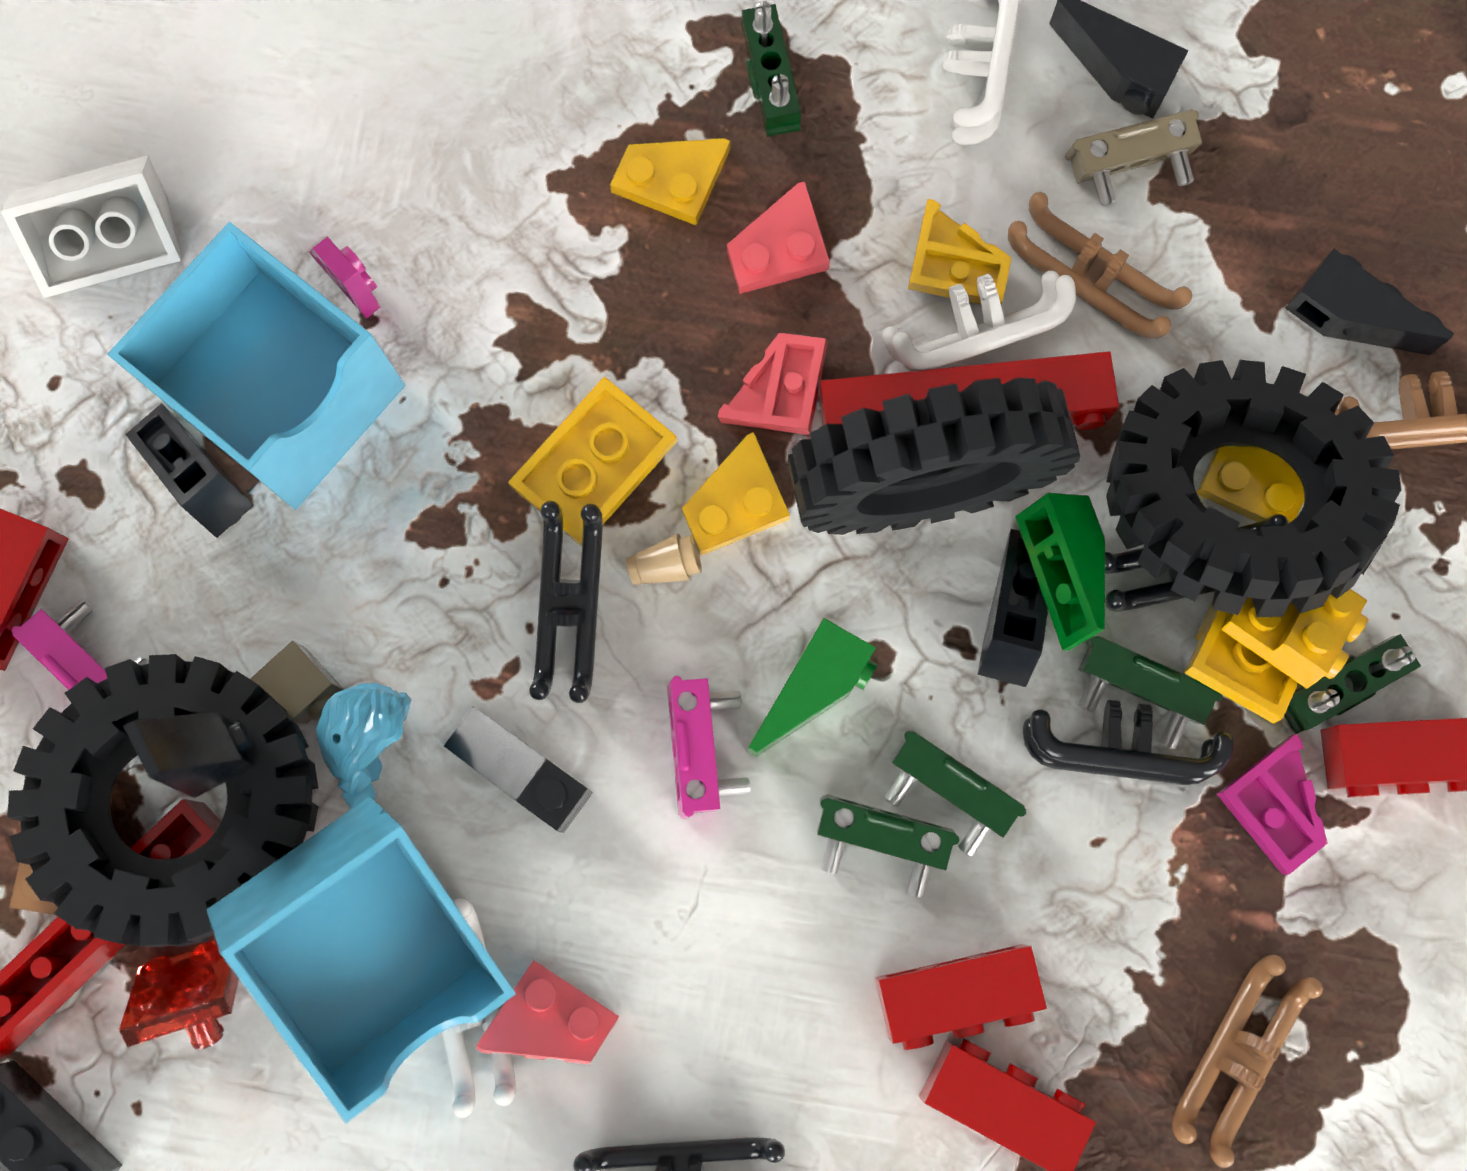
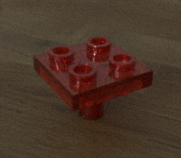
(181, 994)

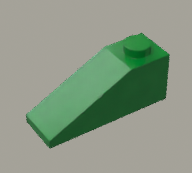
(1068, 563)
(819, 681)

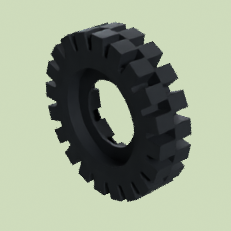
(933, 456)
(1342, 474)
(69, 788)

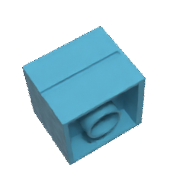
(260, 364)
(356, 954)

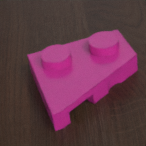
(348, 274)
(1278, 806)

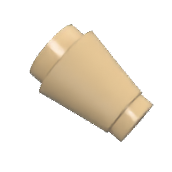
(666, 561)

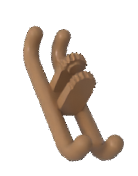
(1096, 271)
(1417, 426)
(1241, 1057)

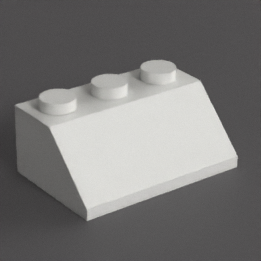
(93, 226)

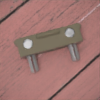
(1135, 147)

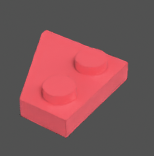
(779, 244)
(781, 388)
(548, 1021)

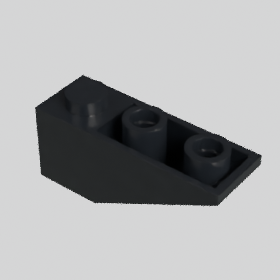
(1355, 306)

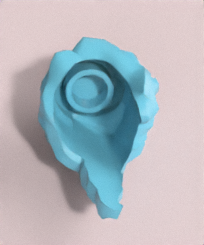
(355, 730)

